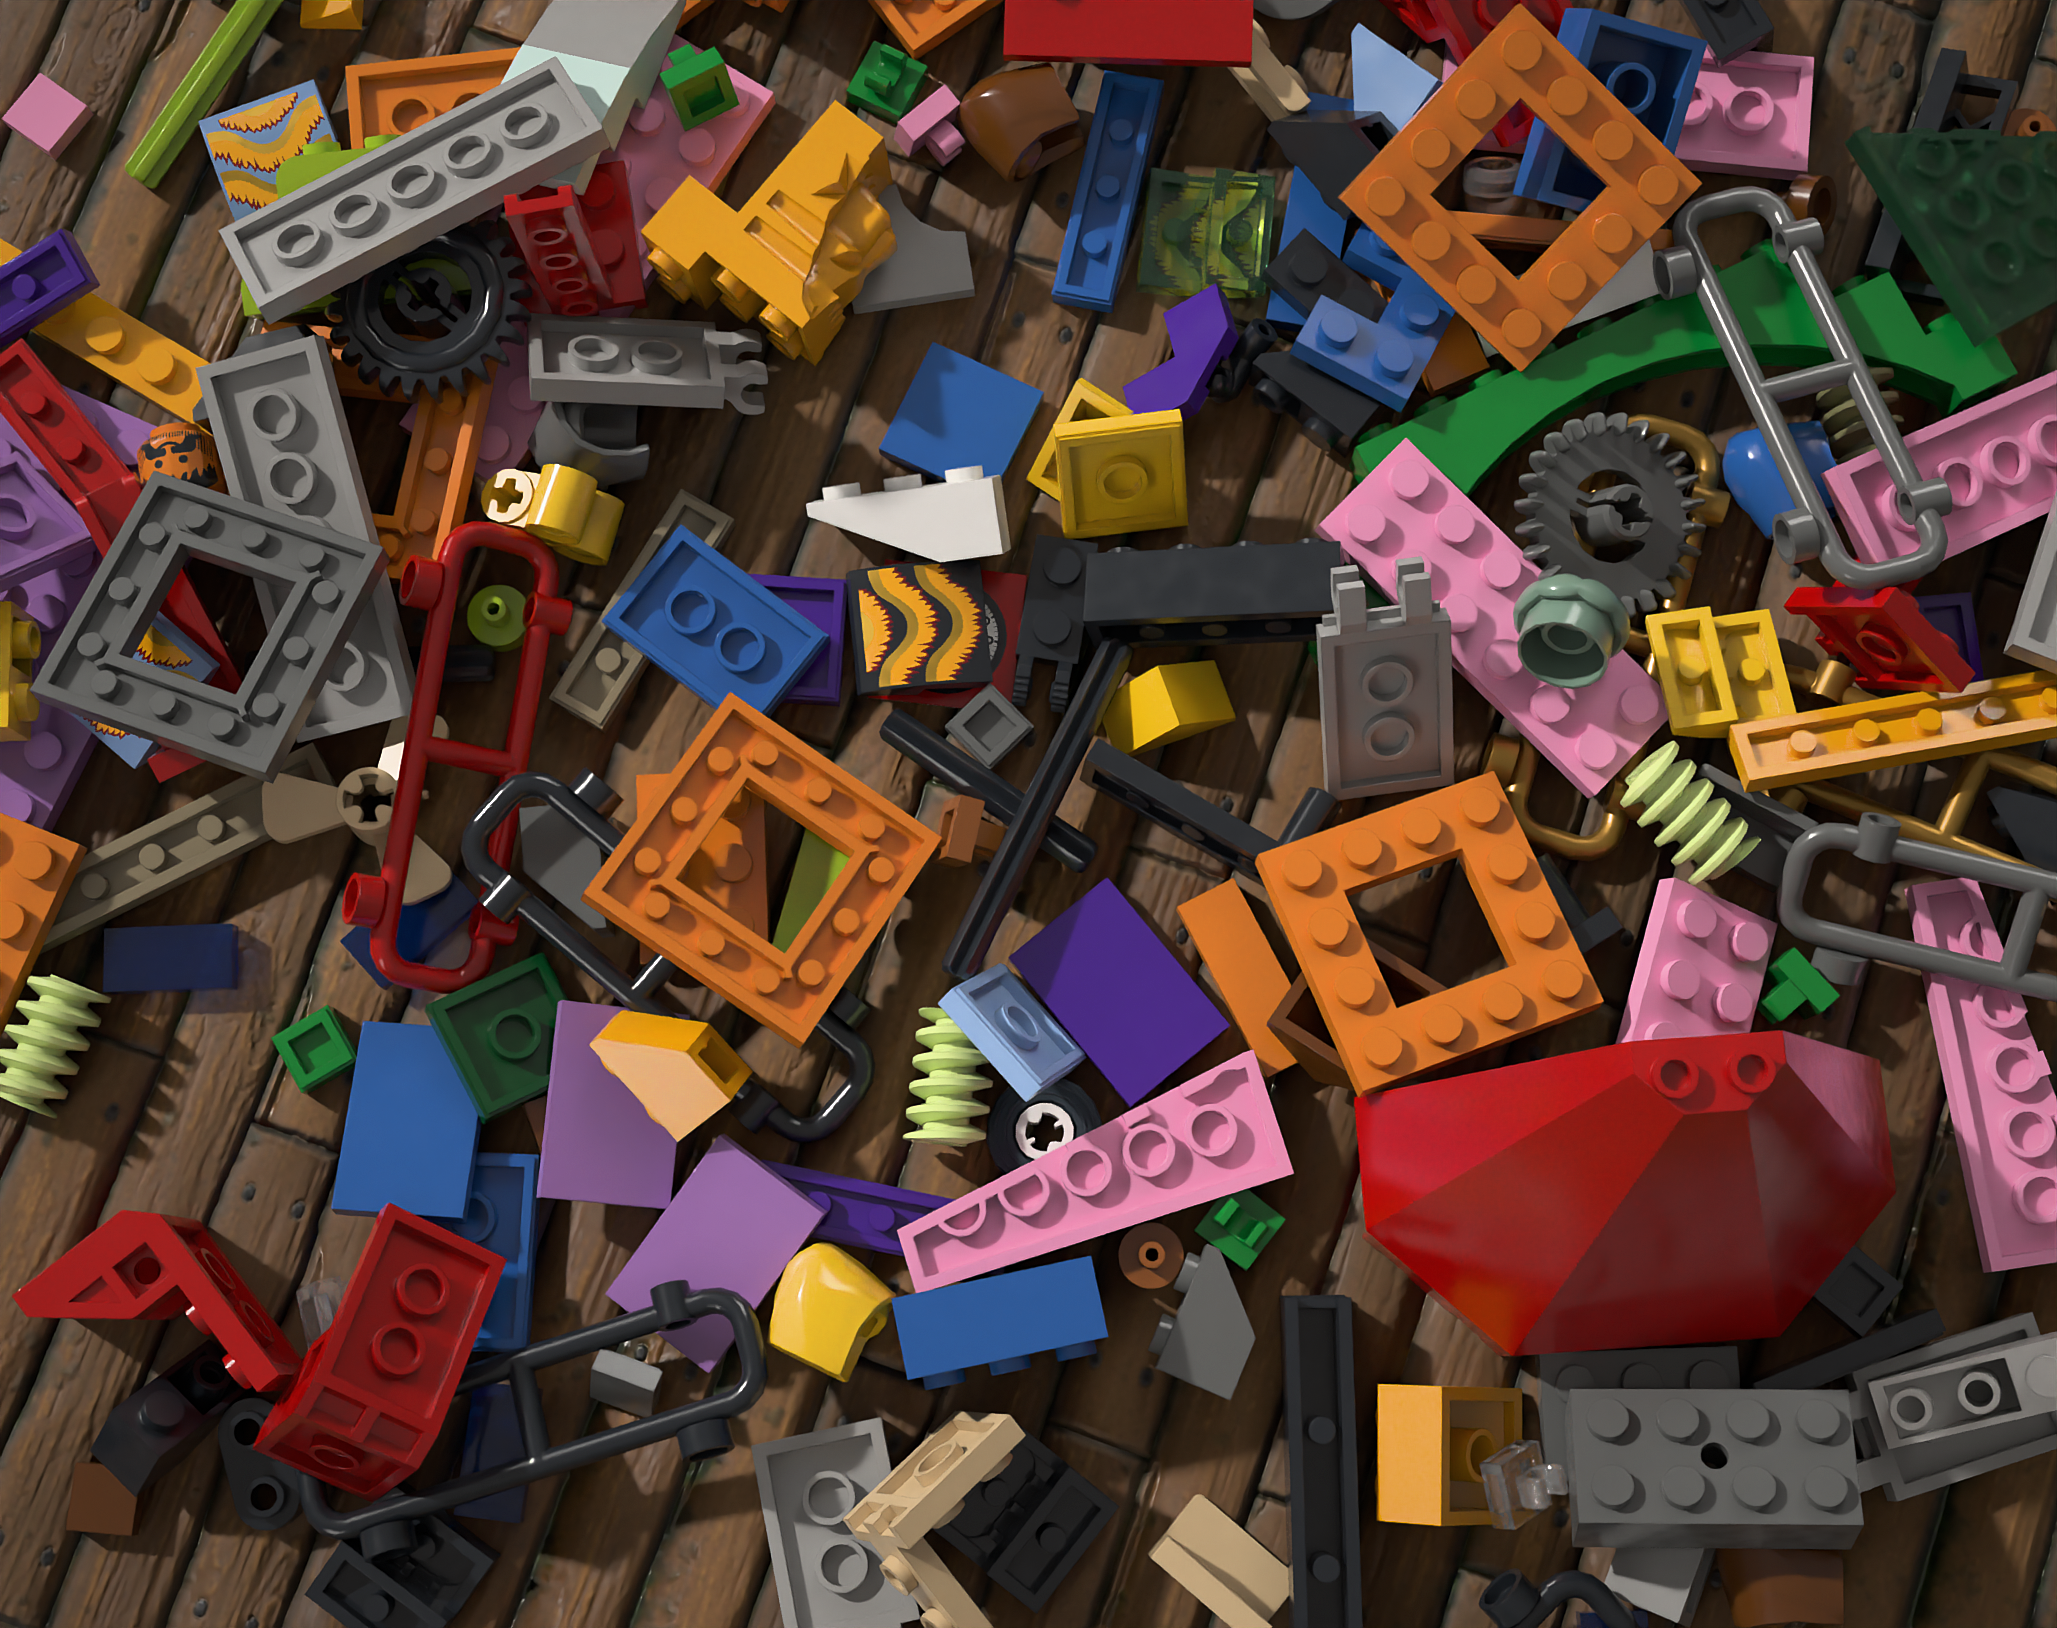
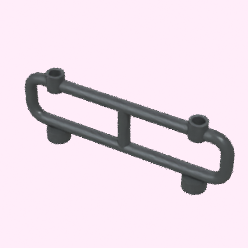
(1808, 528)
(1844, 950)

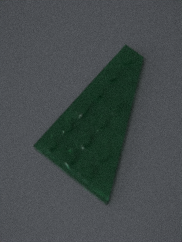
(1974, 215)

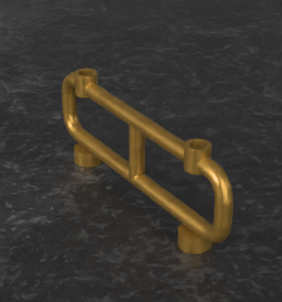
(1833, 687)
(1517, 759)

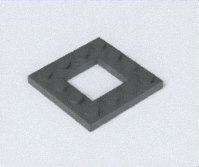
(244, 731)

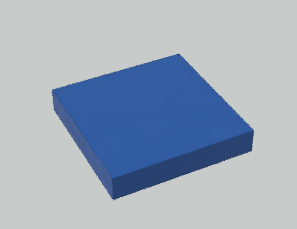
(960, 417)

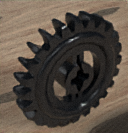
(459, 344)

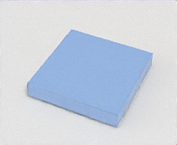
(1012, 1030)

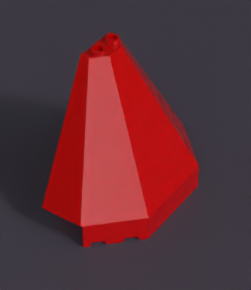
(1629, 1188)

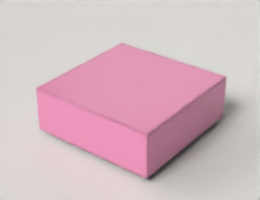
(47, 116)

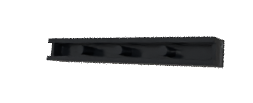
(1320, 1462)

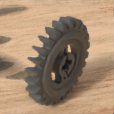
(1643, 512)

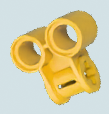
(558, 508)

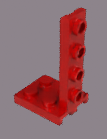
(579, 246)
(104, 515)
(1883, 637)

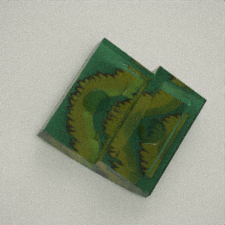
(1205, 233)

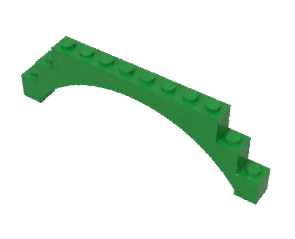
(1674, 336)

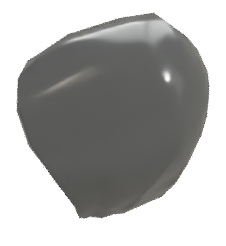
(591, 440)

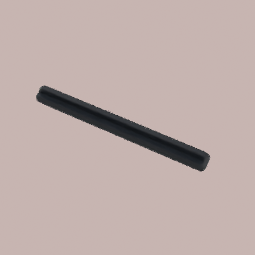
(1037, 809)

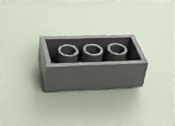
(1779, 1483)

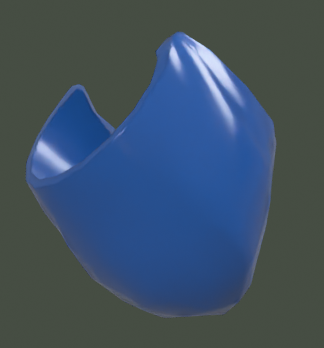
(1755, 477)

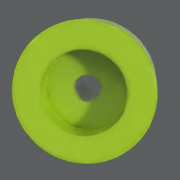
(497, 617)

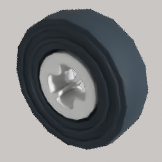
(1011, 1116)

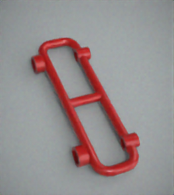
(434, 587)

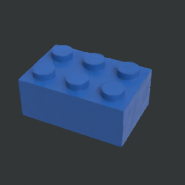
(1643, 68)
(1000, 1322)

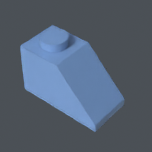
(1388, 79)

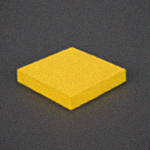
(1121, 474)

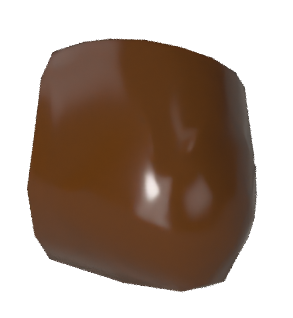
(1021, 120)
(1783, 1586)

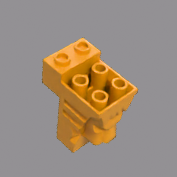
(796, 243)

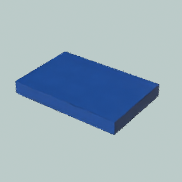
(715, 626)
(406, 1129)
(505, 1221)

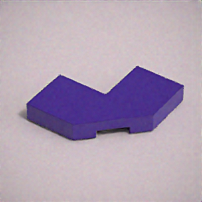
(1200, 337)

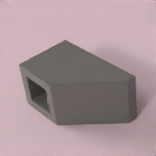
(563, 862)
(1210, 1330)

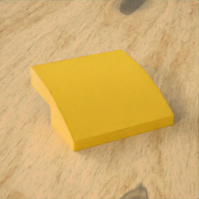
(1718, 670)

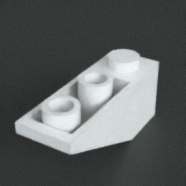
(934, 520)
(1968, 1391)

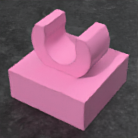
(932, 126)

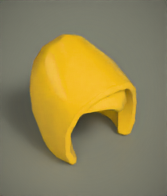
(828, 1309)

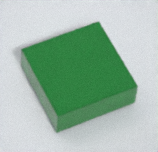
(316, 1049)

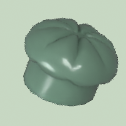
(1569, 629)

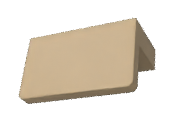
(1222, 1565)

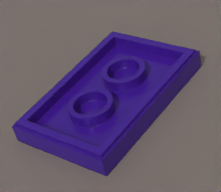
(1118, 992)

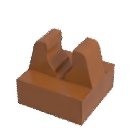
(965, 833)

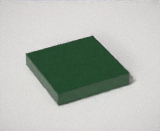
(501, 1035)

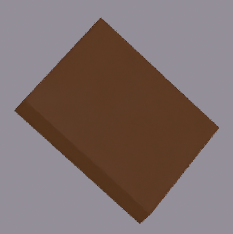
(1305, 1034)

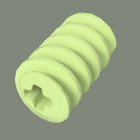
(1687, 814)
(45, 1042)
(949, 1084)

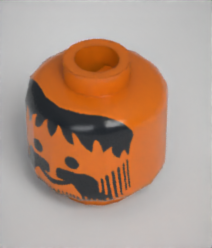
(184, 454)

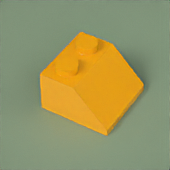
(1433, 1450)

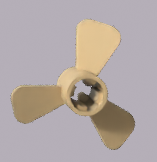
(303, 808)

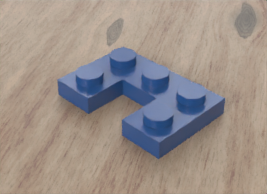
(1384, 356)

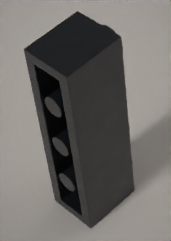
(1210, 593)

